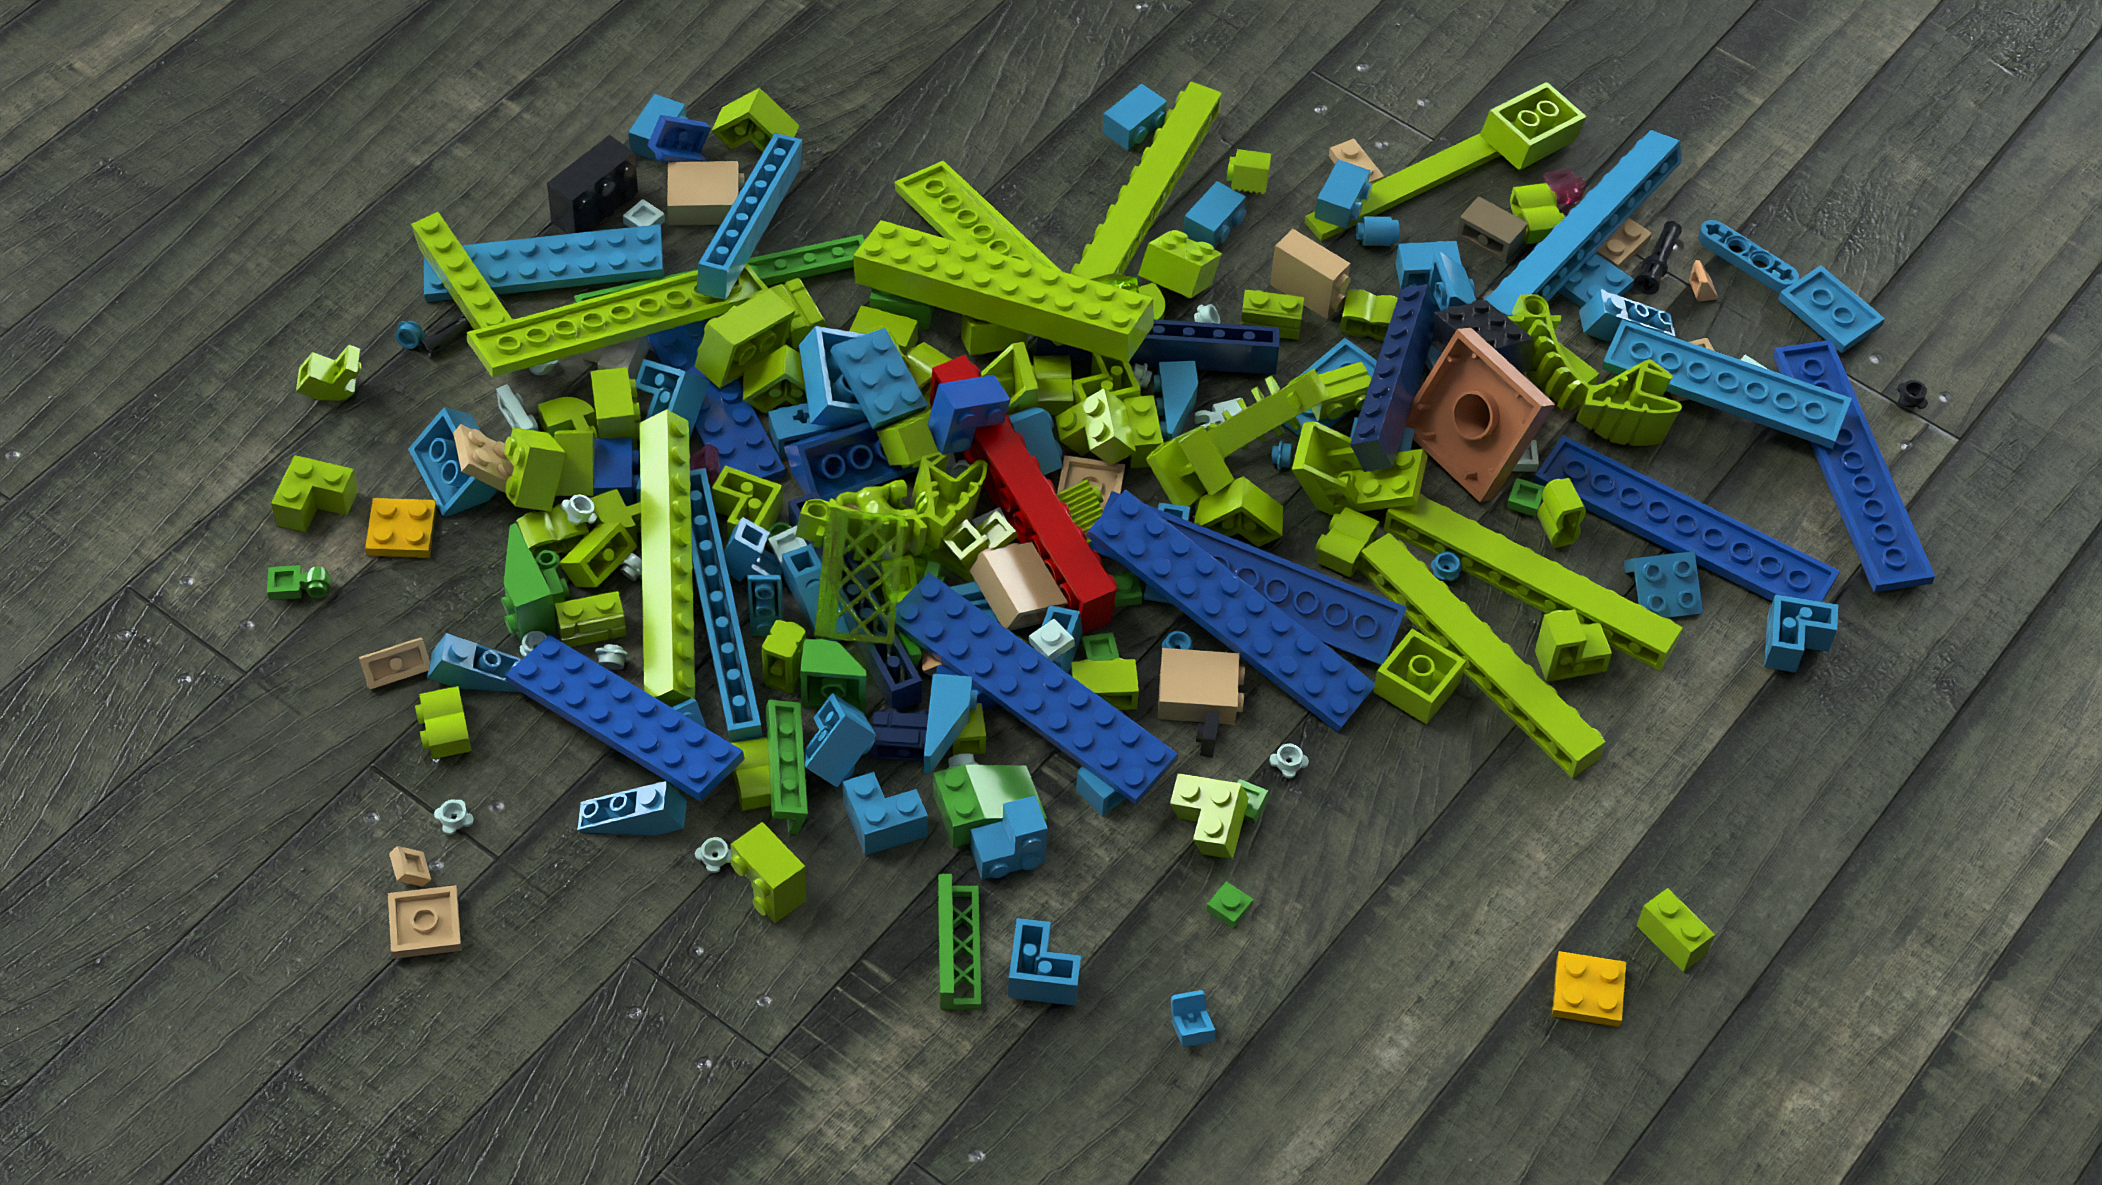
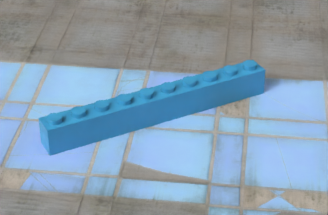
(1590, 222)
(721, 615)

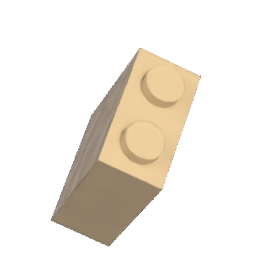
(702, 191)
(1310, 272)
(1016, 585)
(1200, 683)

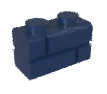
(899, 735)

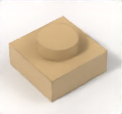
(410, 866)

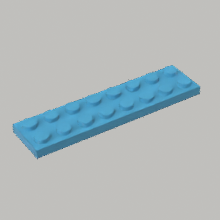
(561, 261)
(1732, 384)

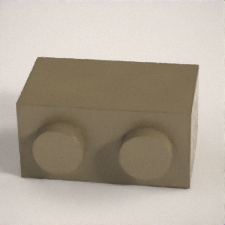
(1491, 229)

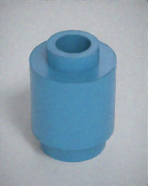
(1377, 231)

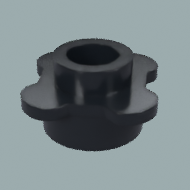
(1912, 394)

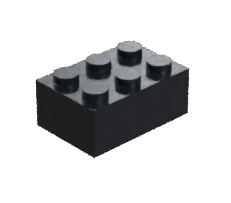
(593, 186)
(1491, 325)

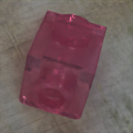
(1565, 185)

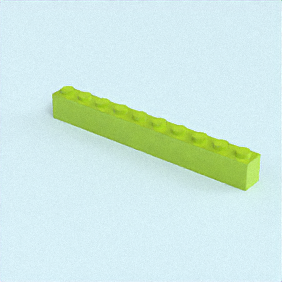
(1150, 183)
(667, 559)
(1535, 579)
(1488, 660)

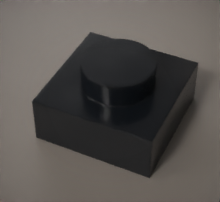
(1207, 734)

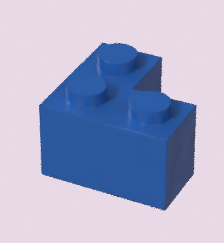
(963, 407)

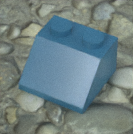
(1450, 283)

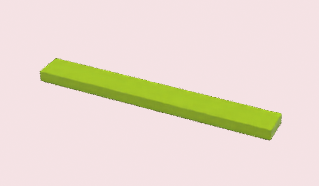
(1414, 181)

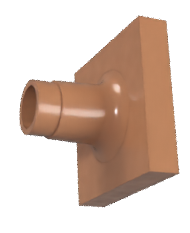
(1476, 414)

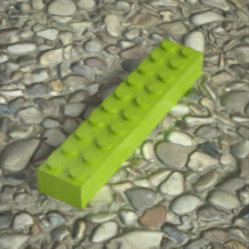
(1004, 290)

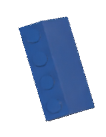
(842, 461)

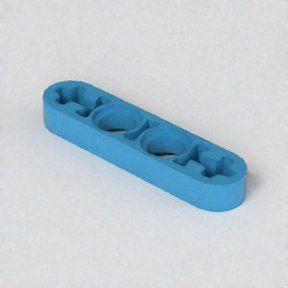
(1745, 259)

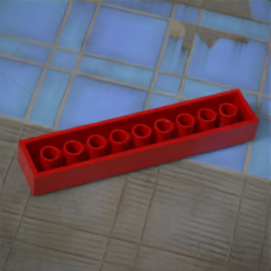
(1035, 511)

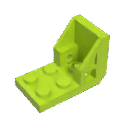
(1015, 376)
(1336, 479)

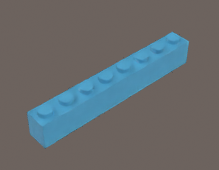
(749, 216)

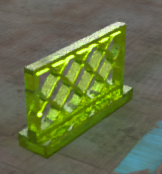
(831, 575)

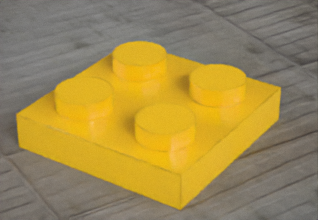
(401, 528)
(1589, 989)

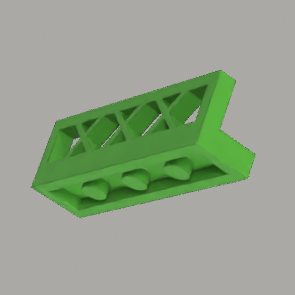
(786, 763)
(947, 939)

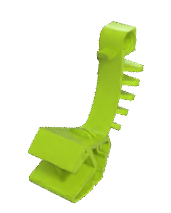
(1619, 410)
(1196, 459)
(937, 498)

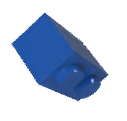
(615, 467)

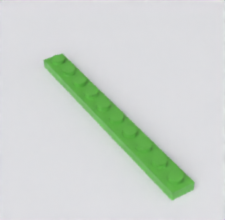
(779, 266)

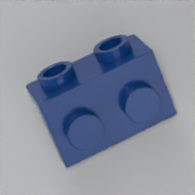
(679, 139)

